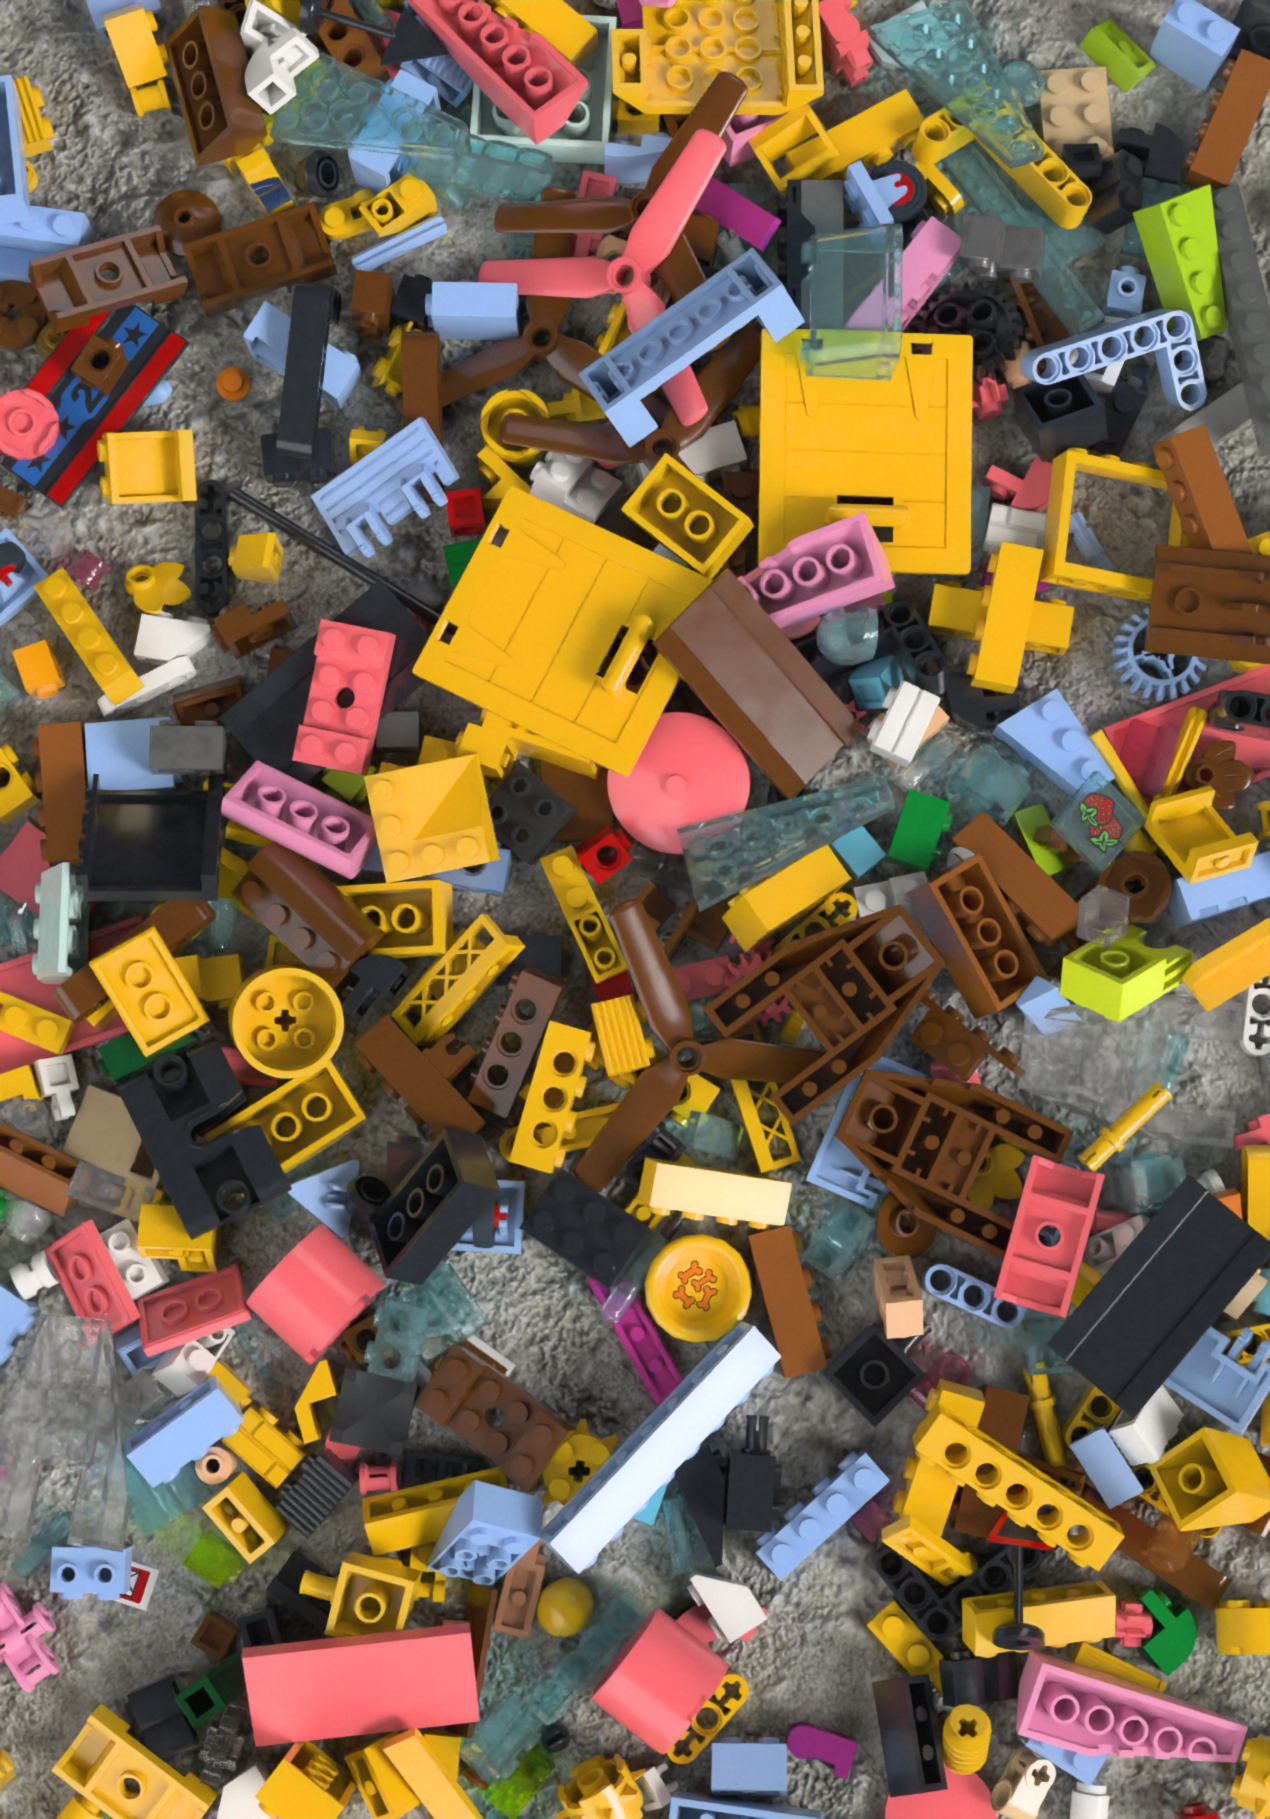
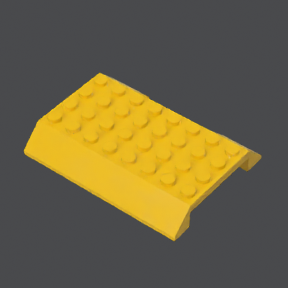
(684, 47)

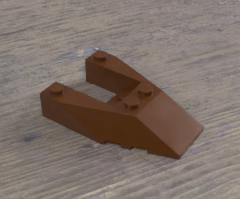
(848, 987)
(930, 1140)

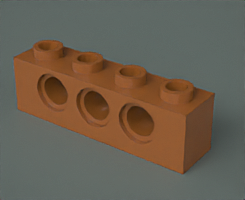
(353, 46)

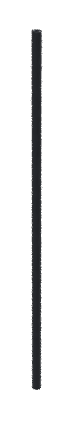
(335, 555)

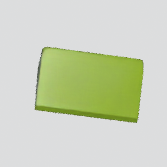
(1123, 58)
(1025, 826)

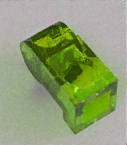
(516, 1792)

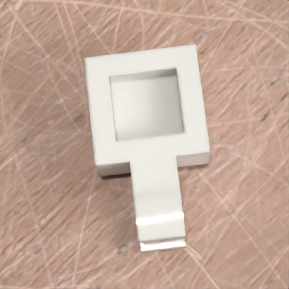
(57, 1079)

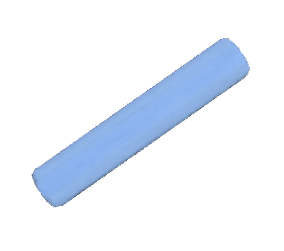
(399, 244)

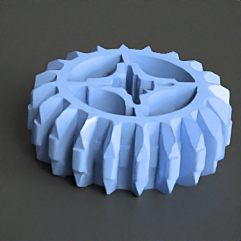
(1163, 668)

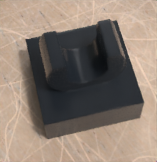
(1083, 160)

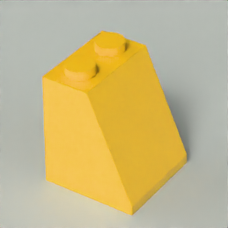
(1212, 1481)

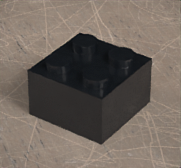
(1060, 415)

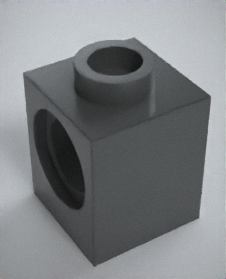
(399, 733)

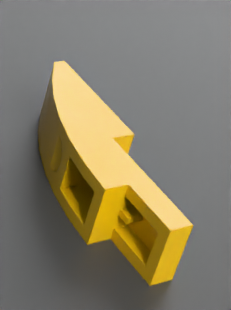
(584, 914)

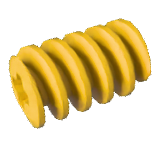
(966, 1739)

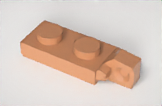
(521, 1594)

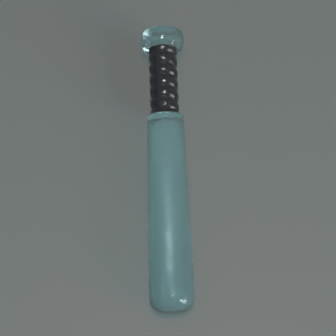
(635, 1277)

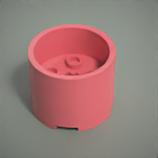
(315, 1293)
(659, 1681)

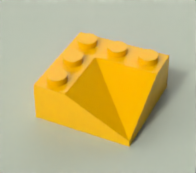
(432, 818)

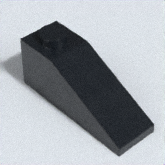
(704, 1493)

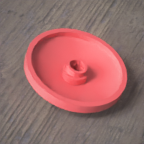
(682, 778)

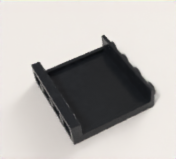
(151, 844)

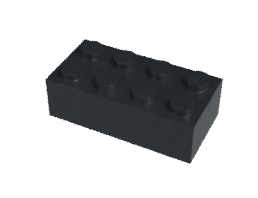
(434, 1206)

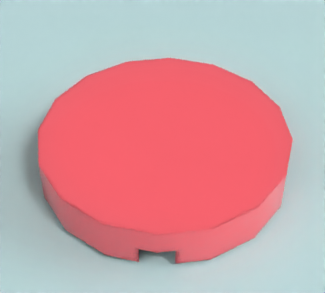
(27, 424)

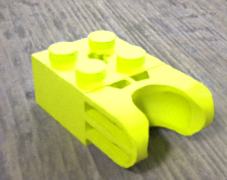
(1123, 976)

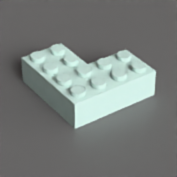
(587, 127)

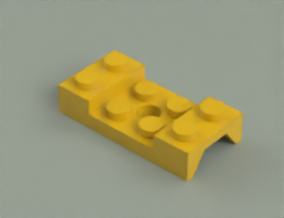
(107, 1755)

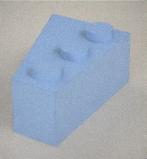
(268, 345)
(1054, 742)
(1220, 894)

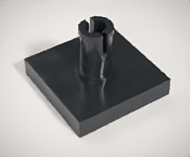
(1254, 26)

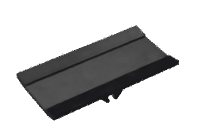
(271, 712)
(1160, 1296)

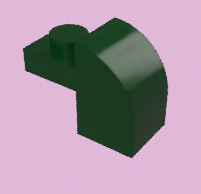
(213, 1691)

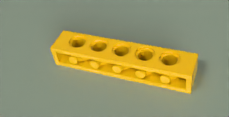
(1088, 1548)

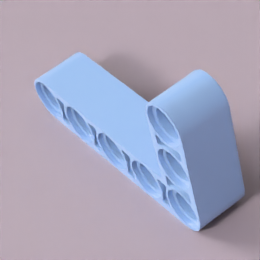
(1123, 347)
(987, 1307)

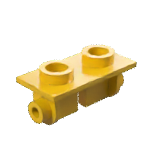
(389, 369)

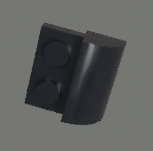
(376, 976)

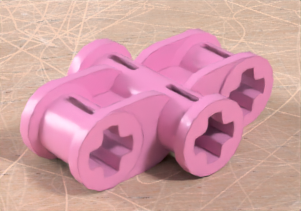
(25, 1648)

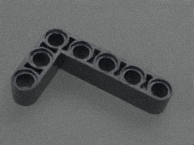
(311, 315)
(898, 631)
(946, 1600)

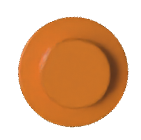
(233, 384)

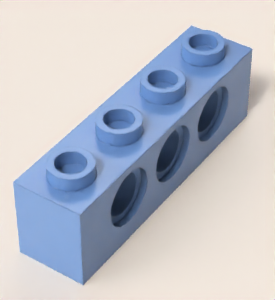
(490, 879)

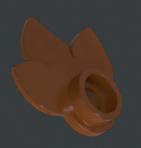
(1224, 774)

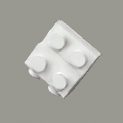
(574, 485)
(890, 893)

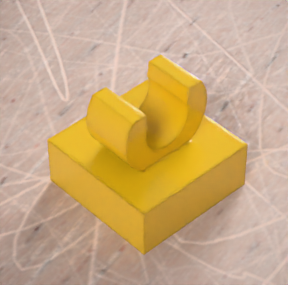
(364, 442)

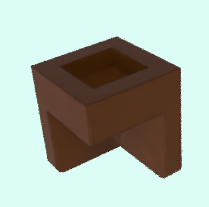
(656, 905)

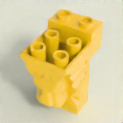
(502, 740)

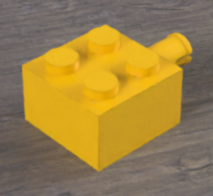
(366, 1596)

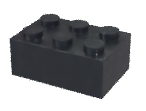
(586, 1230)

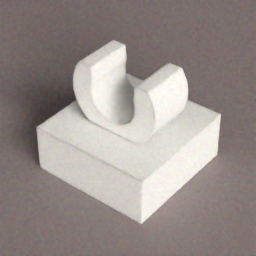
(654, 1791)

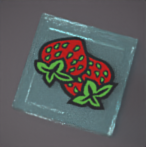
(1097, 821)

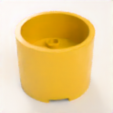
(306, 1041)

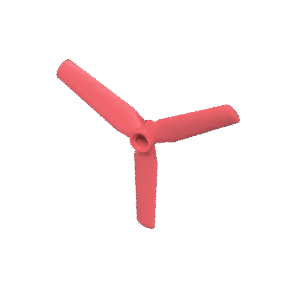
(646, 248)

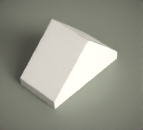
(262, 25)

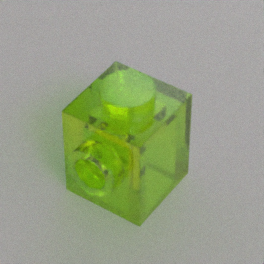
(215, 1560)

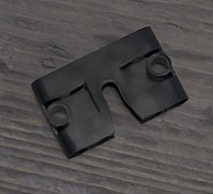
(1241, 713)
(207, 1173)

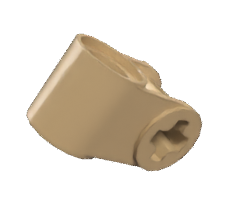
(1021, 1788)

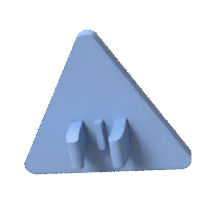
(326, 1195)

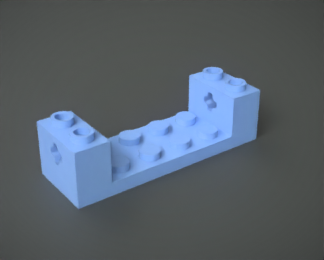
(684, 334)

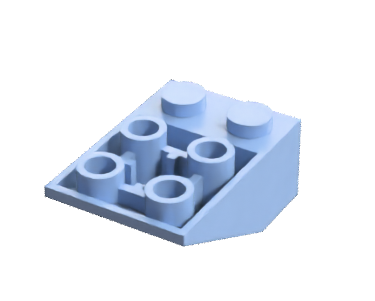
(487, 1533)

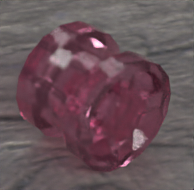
(89, 570)
(870, 1520)

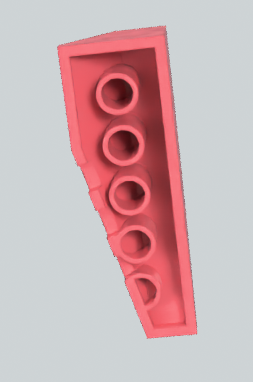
(507, 63)

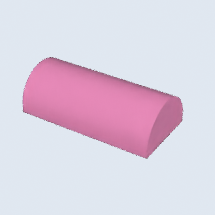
(301, 819)

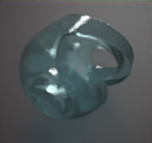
(848, 636)

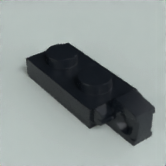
(1122, 410)

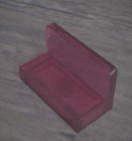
(1148, 754)

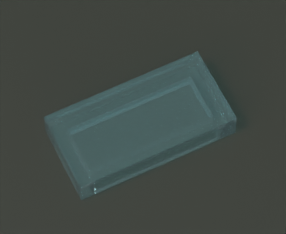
(713, 1135)

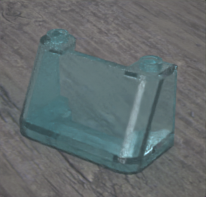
(854, 302)

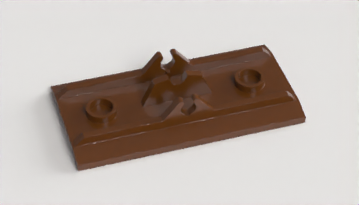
(1210, 605)
(757, 684)

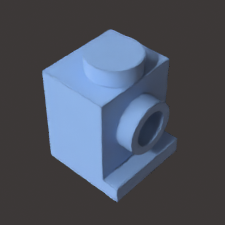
(1120, 303)

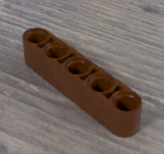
(422, 385)
(176, 924)
(1195, 1580)

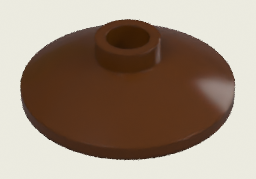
(204, 219)
(910, 1238)

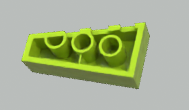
(1185, 258)

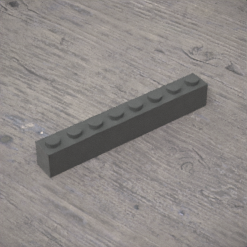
(1245, 307)

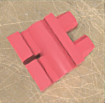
(843, 42)

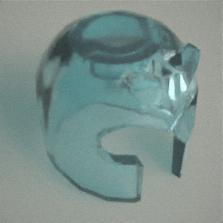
(1025, 80)

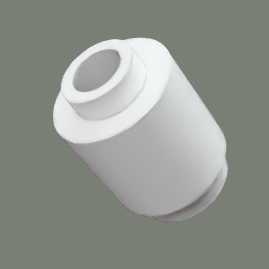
(1089, 1801)

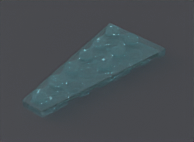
(958, 67)
(357, 112)
(752, 844)

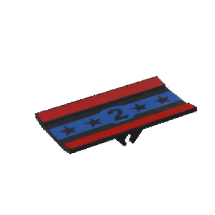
(85, 412)

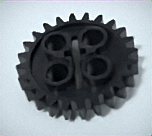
(966, 307)

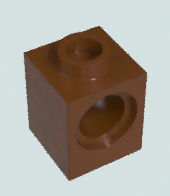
(100, 379)
(351, 1344)

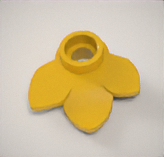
(156, 586)
(997, 1176)

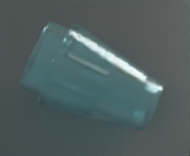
(221, 929)

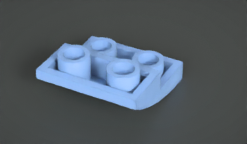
(632, 162)

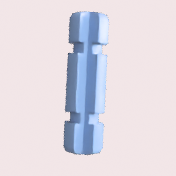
(1088, 543)

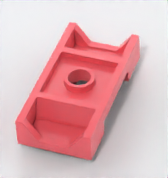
(345, 659)
(1040, 1274)

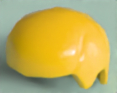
(565, 1607)

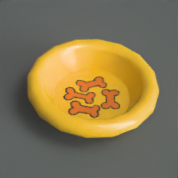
(698, 1288)

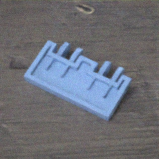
(387, 486)
(834, 1164)
(1221, 1382)

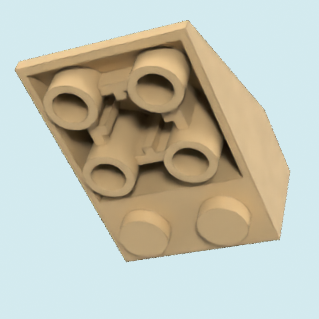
(108, 1139)

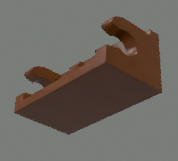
(449, 1058)

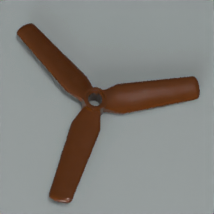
(610, 214)
(545, 316)
(603, 442)
(663, 1082)

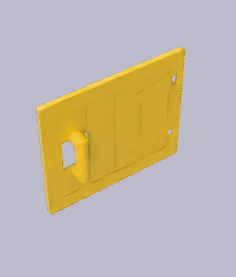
(870, 440)
(542, 622)

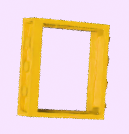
(1053, 565)

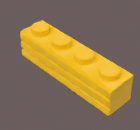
(1097, 1659)

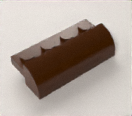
(307, 912)

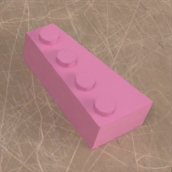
(925, 264)

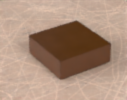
(215, 1635)

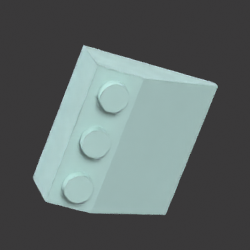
(61, 925)

